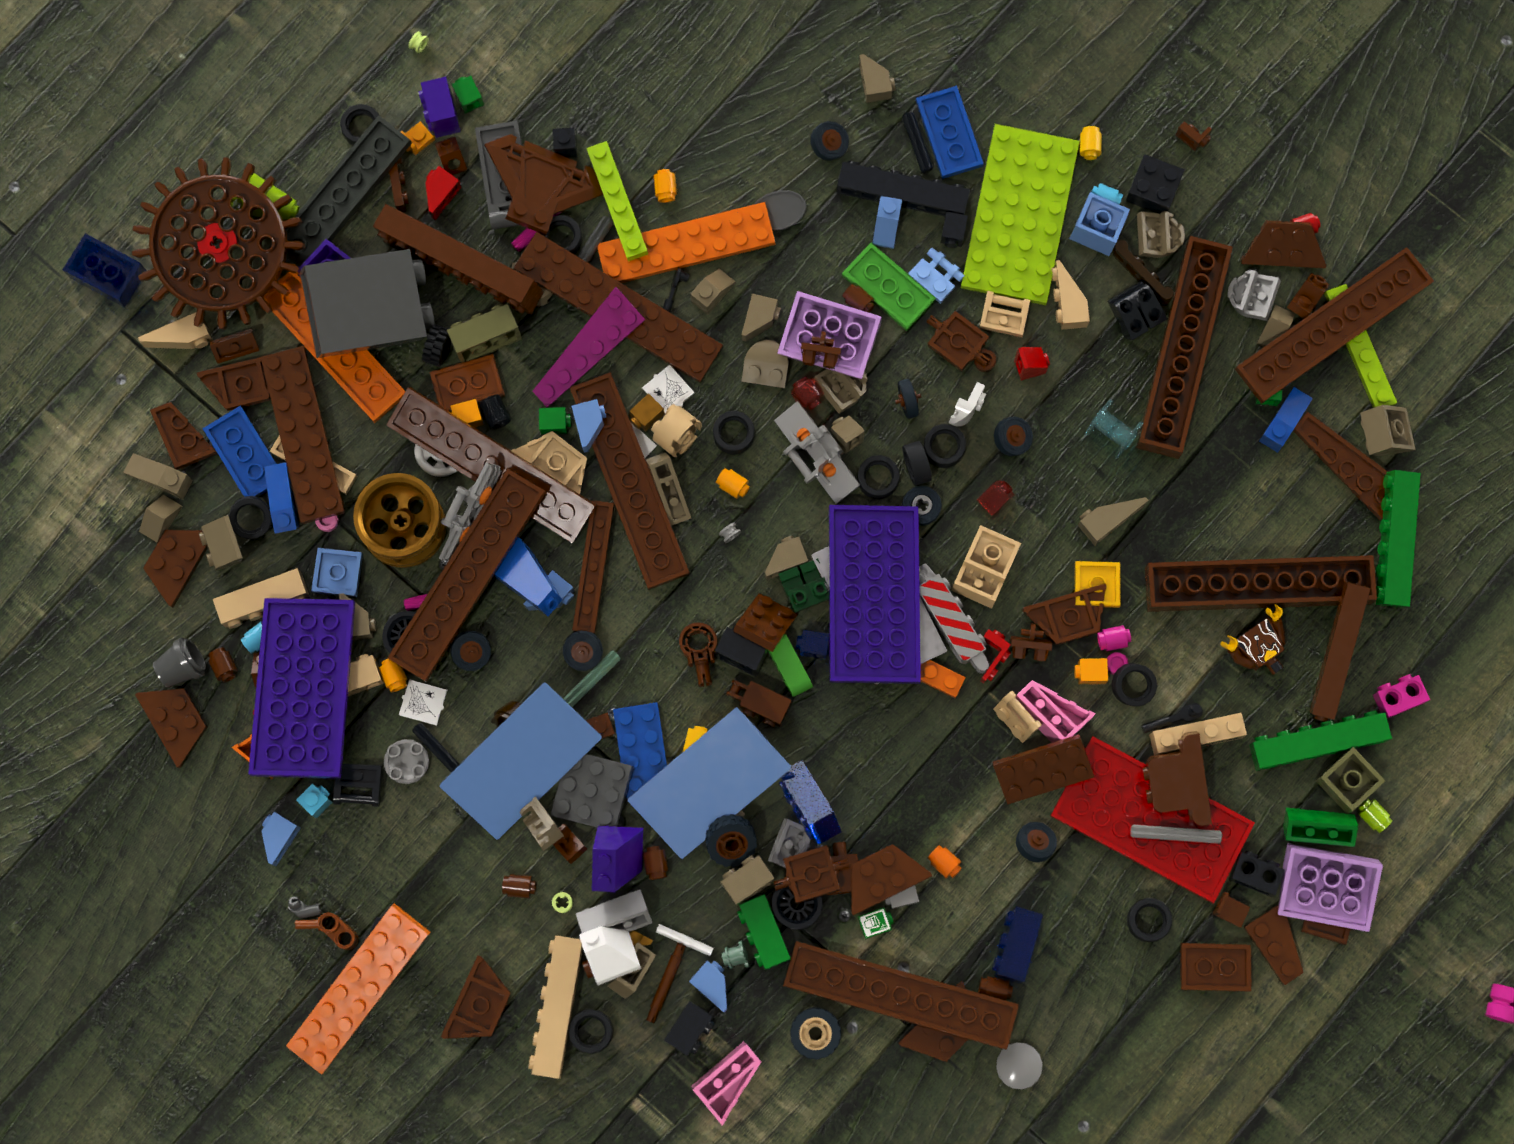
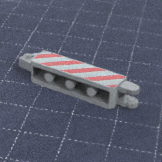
(951, 620)

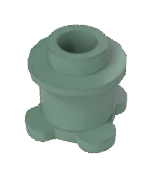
(735, 956)

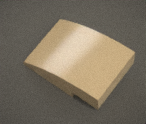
(986, 566)

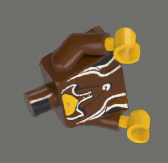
(1260, 644)

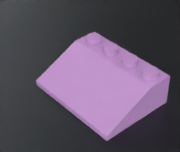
(850, 328)
(1329, 887)

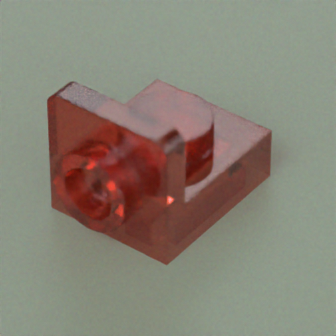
(996, 497)

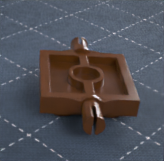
(958, 341)
(811, 874)

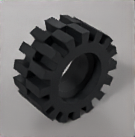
(436, 346)

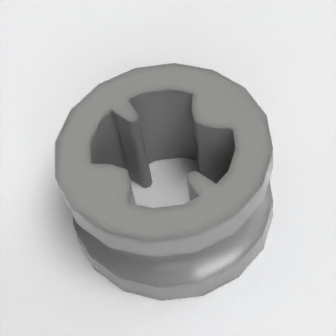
(729, 532)

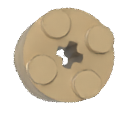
(676, 430)

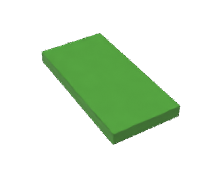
(890, 286)

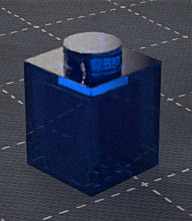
(813, 644)

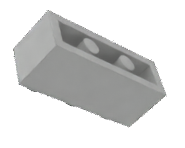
(622, 913)

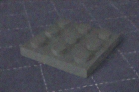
(593, 792)

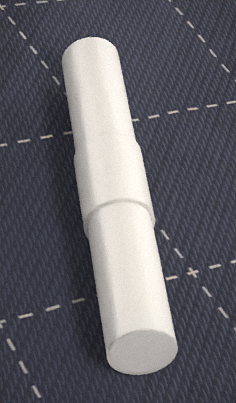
(684, 940)

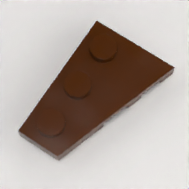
(180, 437)
(1276, 944)

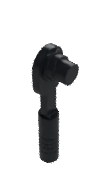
(679, 275)
(1187, 713)

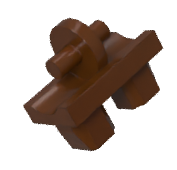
(830, 354)
(1040, 646)

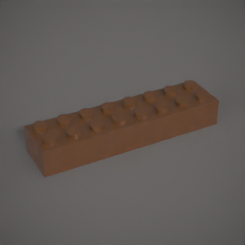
(458, 259)

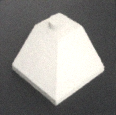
(609, 953)

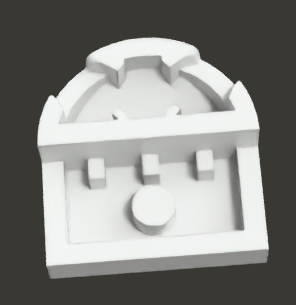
(965, 409)

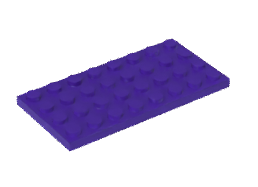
(874, 594)
(302, 688)

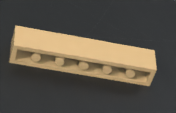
(557, 1007)

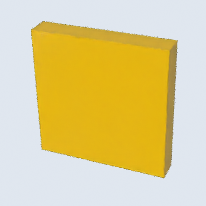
(1096, 573)

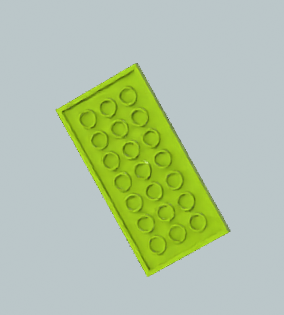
(1020, 214)

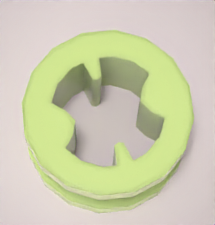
(418, 42)
(562, 909)

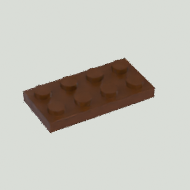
(1043, 769)

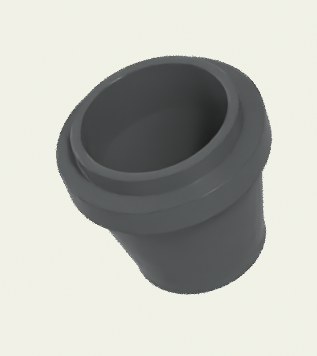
(180, 663)

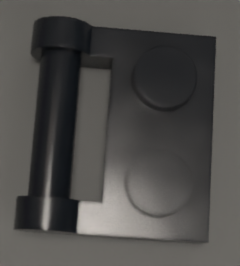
(358, 777)

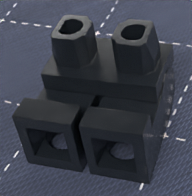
(1137, 310)

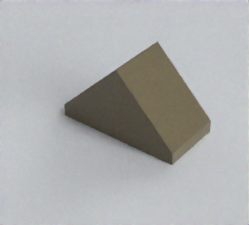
(1277, 324)
(159, 517)

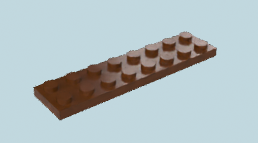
(302, 435)

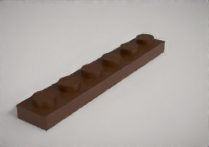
(593, 567)

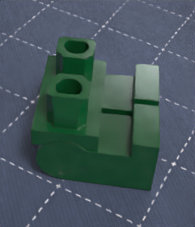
(801, 595)

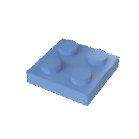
(337, 572)

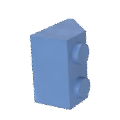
(1099, 224)

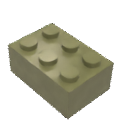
(484, 333)

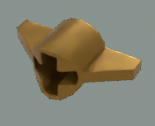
(637, 937)

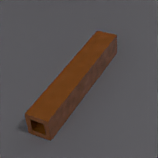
(1339, 651)

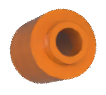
(945, 862)

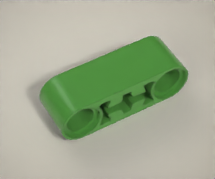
(790, 668)

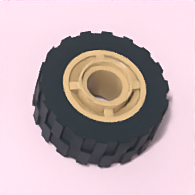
(815, 1018)

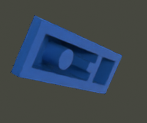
(1285, 420)
(281, 498)

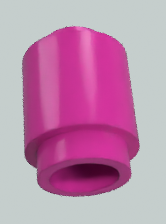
(1113, 638)

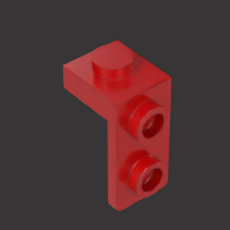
(996, 640)

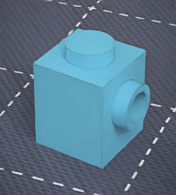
(315, 800)

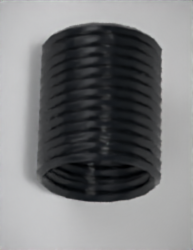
(494, 412)

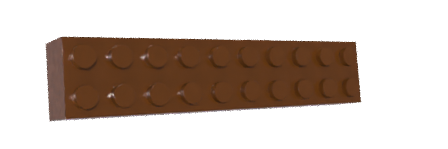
(1184, 347)
(1255, 583)

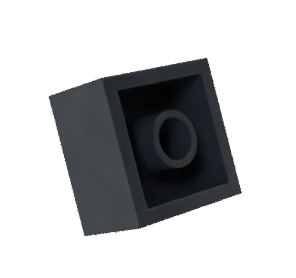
(1155, 184)
(740, 652)
(689, 1029)

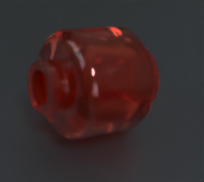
(807, 392)

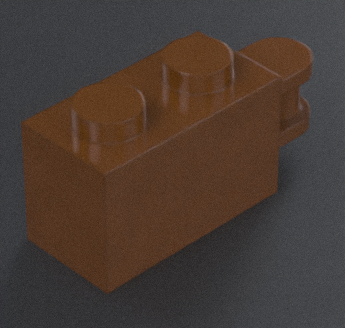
(761, 703)

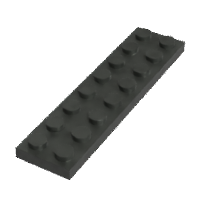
(346, 188)

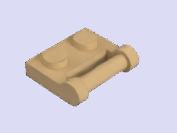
(1004, 320)
(1016, 717)

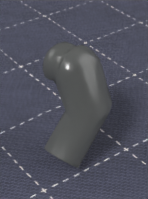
(301, 910)

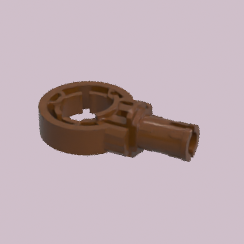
(701, 664)

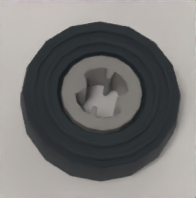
(928, 496)

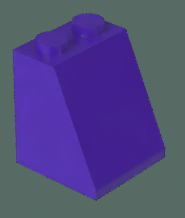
(616, 857)

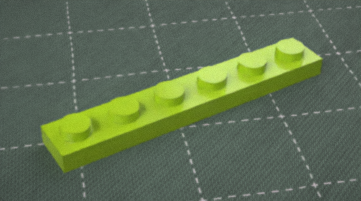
(617, 201)
(1367, 363)

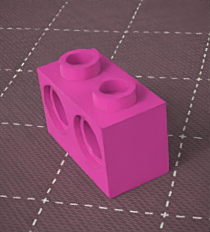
(1402, 700)

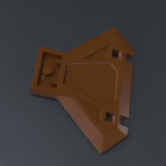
(540, 182)

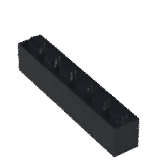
(915, 191)

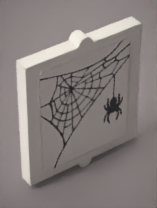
(668, 388)
(423, 702)

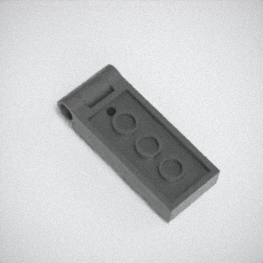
(495, 189)

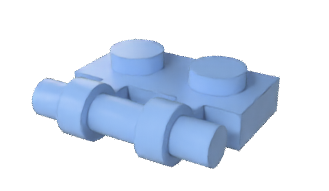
(933, 280)

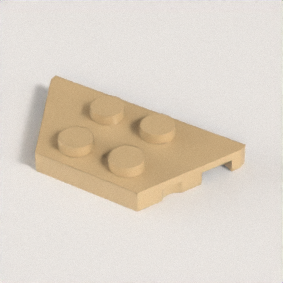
(556, 459)

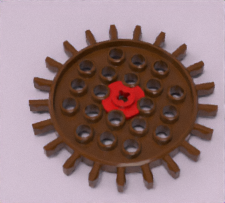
(268, 226)

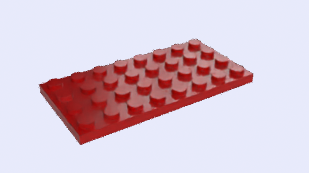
(1117, 799)

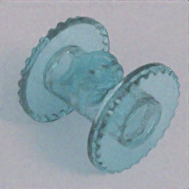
(1114, 428)

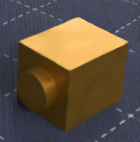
(646, 413)

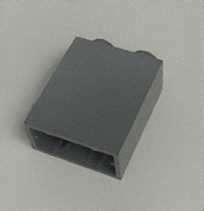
(365, 303)

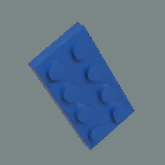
(949, 132)
(241, 451)
(640, 742)

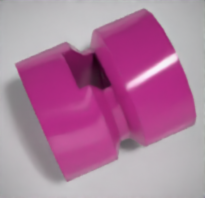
(1502, 1004)

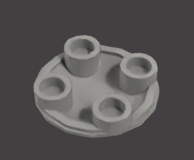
(406, 761)
(1019, 1066)

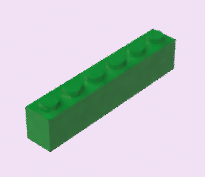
(1397, 538)
(1320, 741)

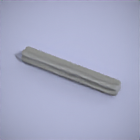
(1177, 834)

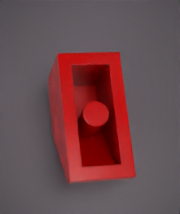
(440, 190)
(1031, 362)

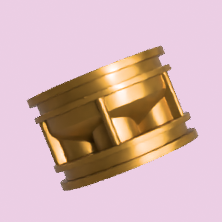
(370, 510)

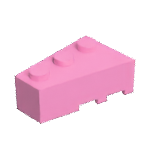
(1057, 715)
(726, 1081)

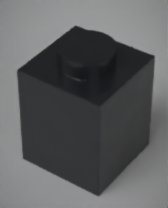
(565, 142)
(954, 229)

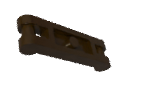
(1136, 268)

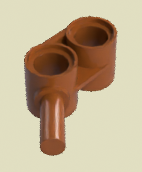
(335, 933)

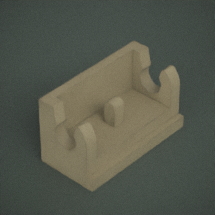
(541, 824)

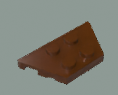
(1285, 245)
(237, 383)
(174, 562)
(1064, 620)
(174, 720)
(883, 876)
(478, 1004)
(933, 1042)

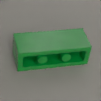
(1320, 827)
(763, 932)

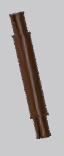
(665, 983)

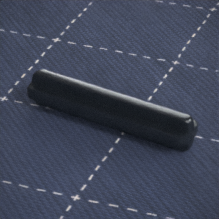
(917, 142)
(435, 747)

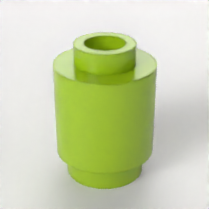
(1374, 815)

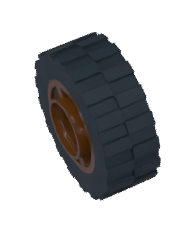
(726, 829)

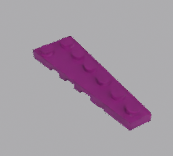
(599, 336)

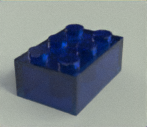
(104, 270)
(809, 803)
(1017, 944)

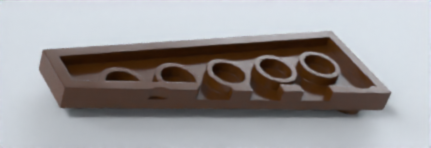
(1347, 462)

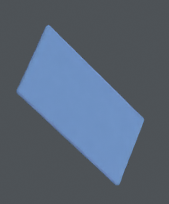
(520, 760)
(709, 781)

